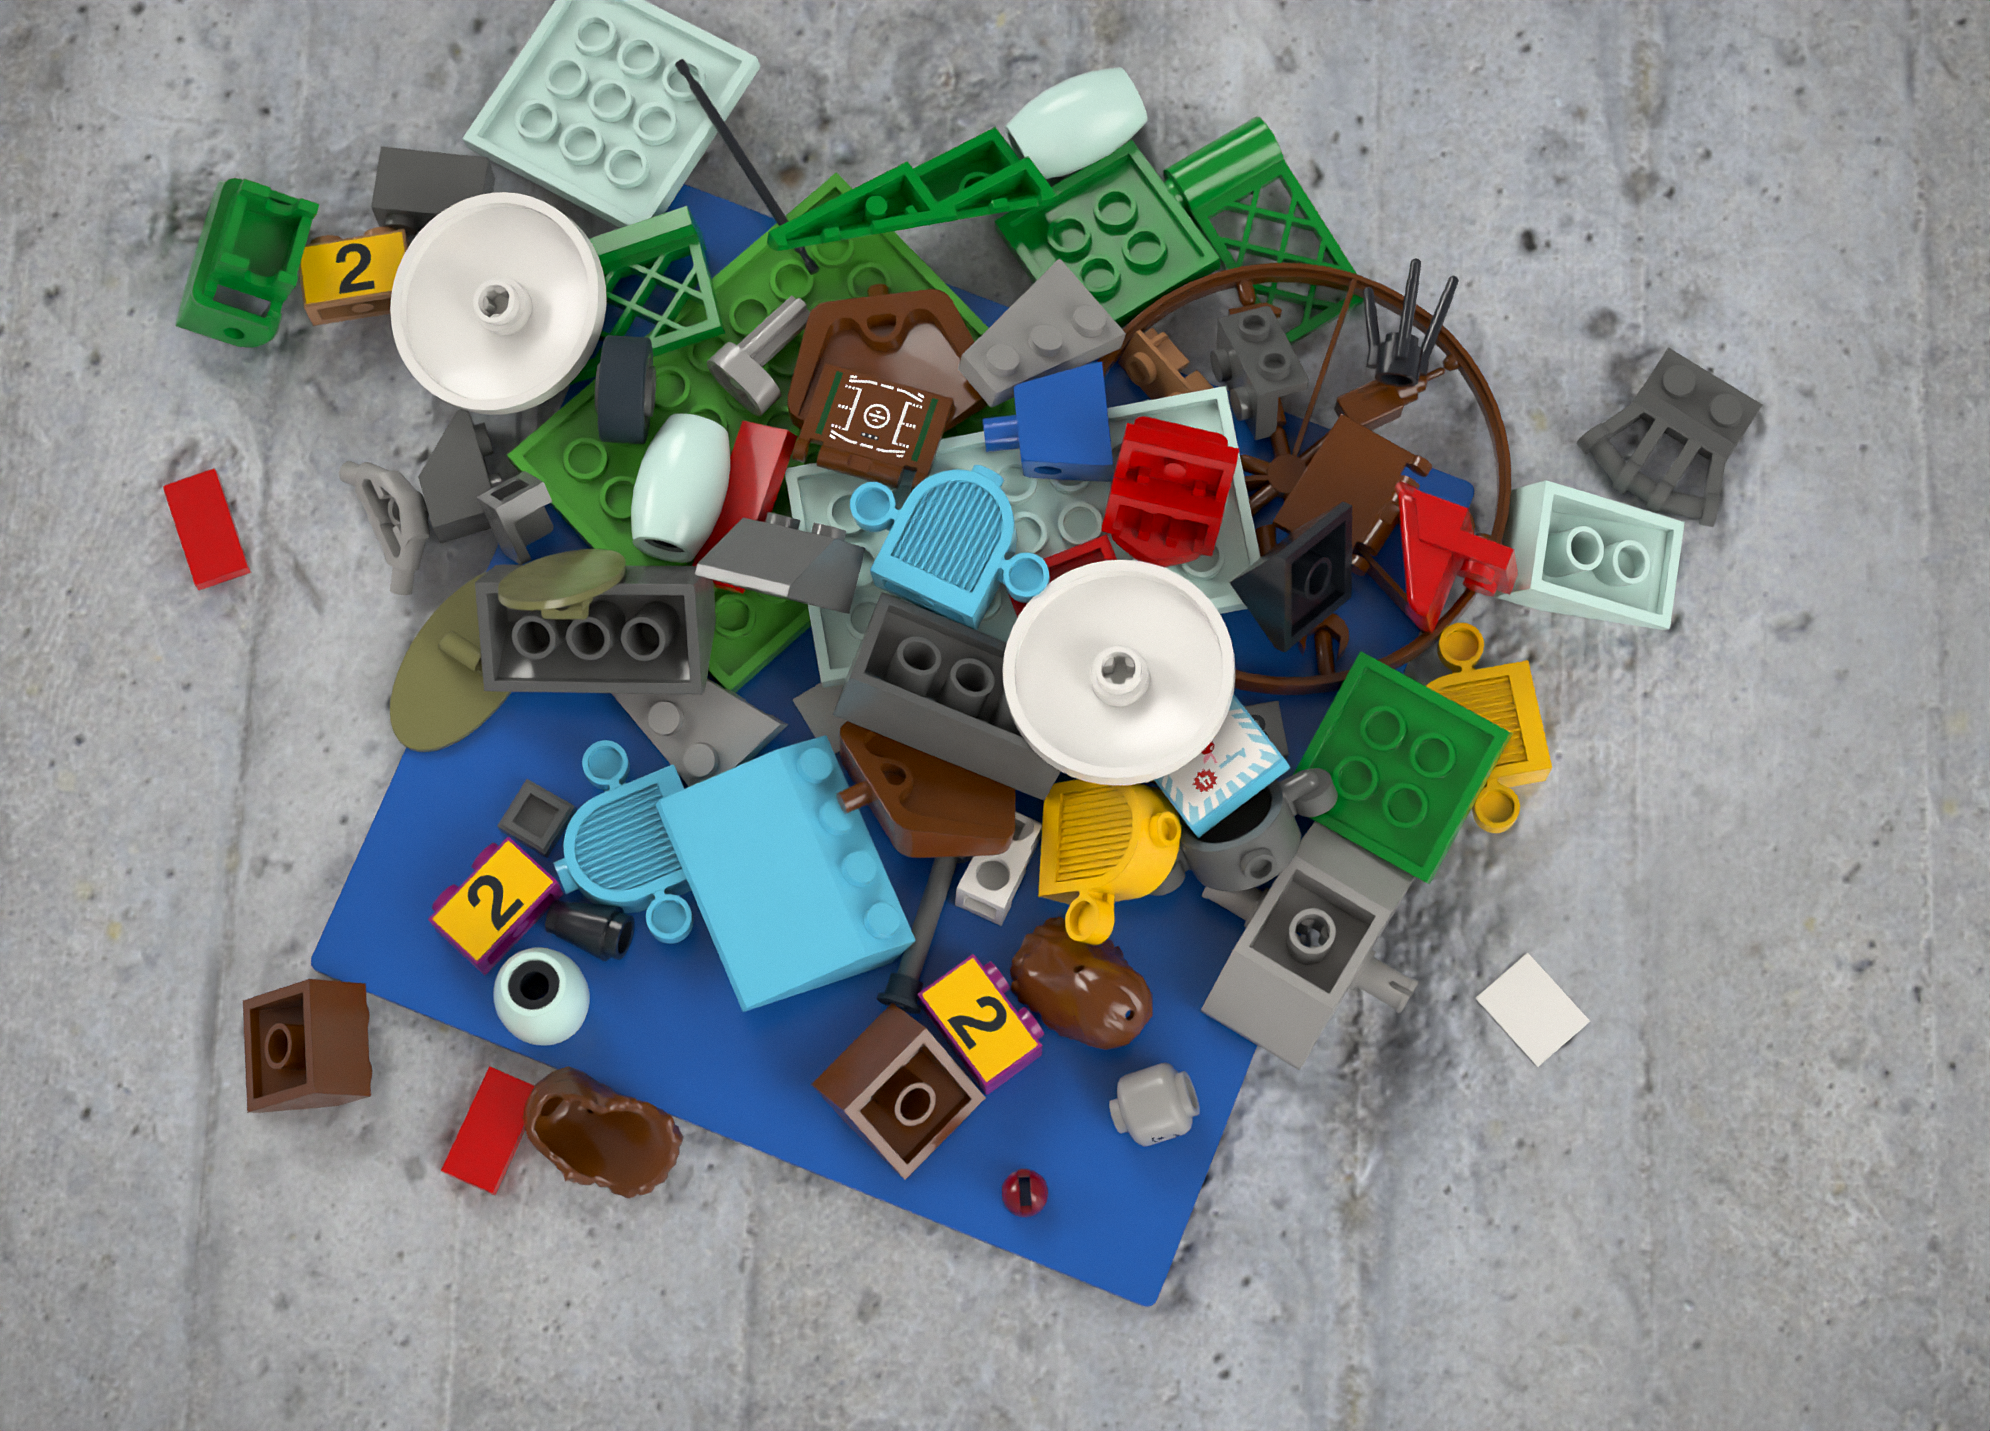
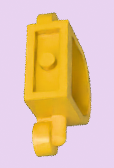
(1507, 699)
(1104, 849)

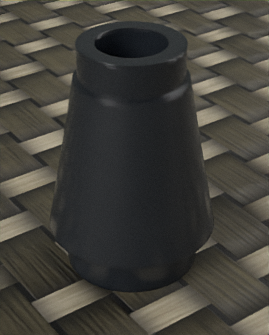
(592, 928)

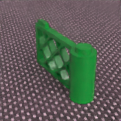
(1230, 172)

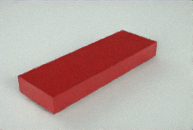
(754, 481)

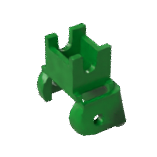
(251, 246)

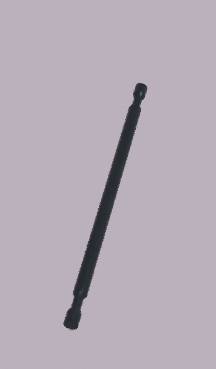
(741, 158)

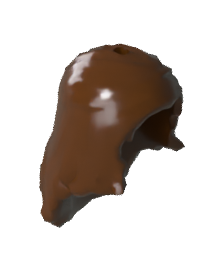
(1080, 987)
(600, 1134)

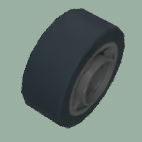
(625, 389)

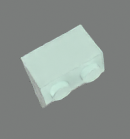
(1592, 556)

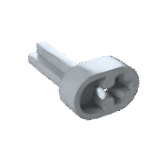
(740, 366)

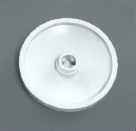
(498, 303)
(1119, 672)

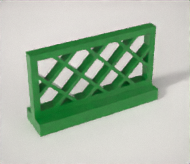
(654, 246)

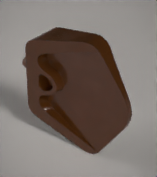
(895, 337)
(924, 800)

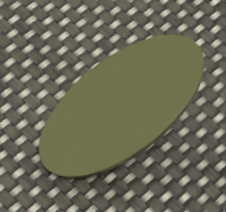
(562, 582)
(440, 680)

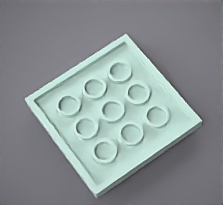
(604, 109)

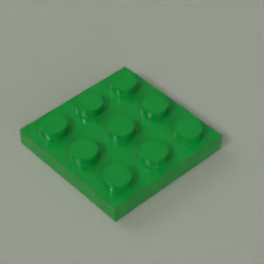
(1114, 234)
(1401, 765)

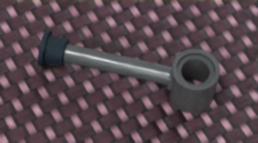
(905, 984)

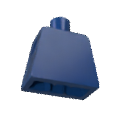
(1058, 426)

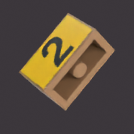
(351, 275)

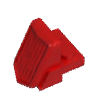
(1169, 491)
(1439, 546)

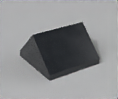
(1301, 578)

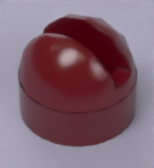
(1011, 1193)

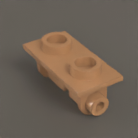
(1155, 366)

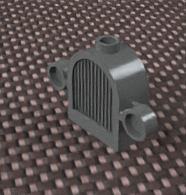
(1255, 838)

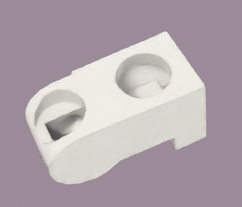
(994, 880)

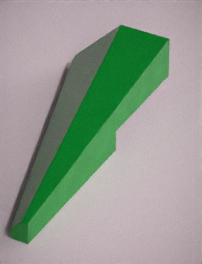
(957, 185)

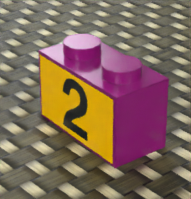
(494, 904)
(982, 1023)

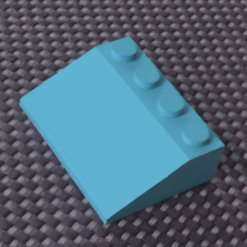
(785, 874)

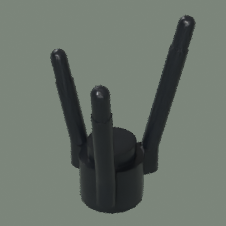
(1399, 358)

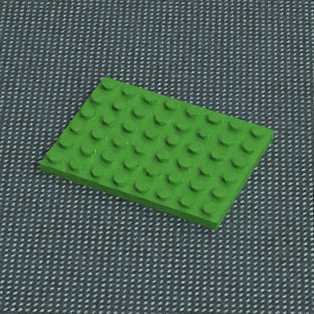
(596, 479)

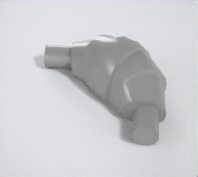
(396, 515)

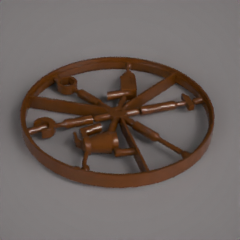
(1368, 405)

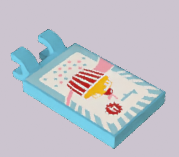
(1225, 773)

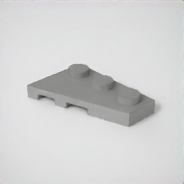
(1041, 334)
(702, 731)

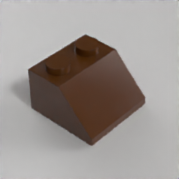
(307, 1046)
(899, 1090)

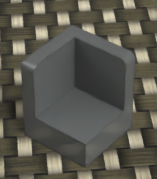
(517, 514)

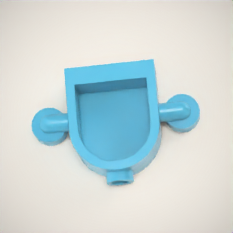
(949, 544)
(621, 848)

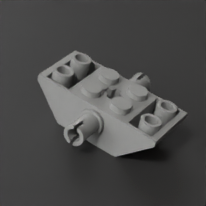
(1288, 992)

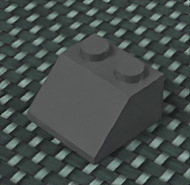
(787, 562)

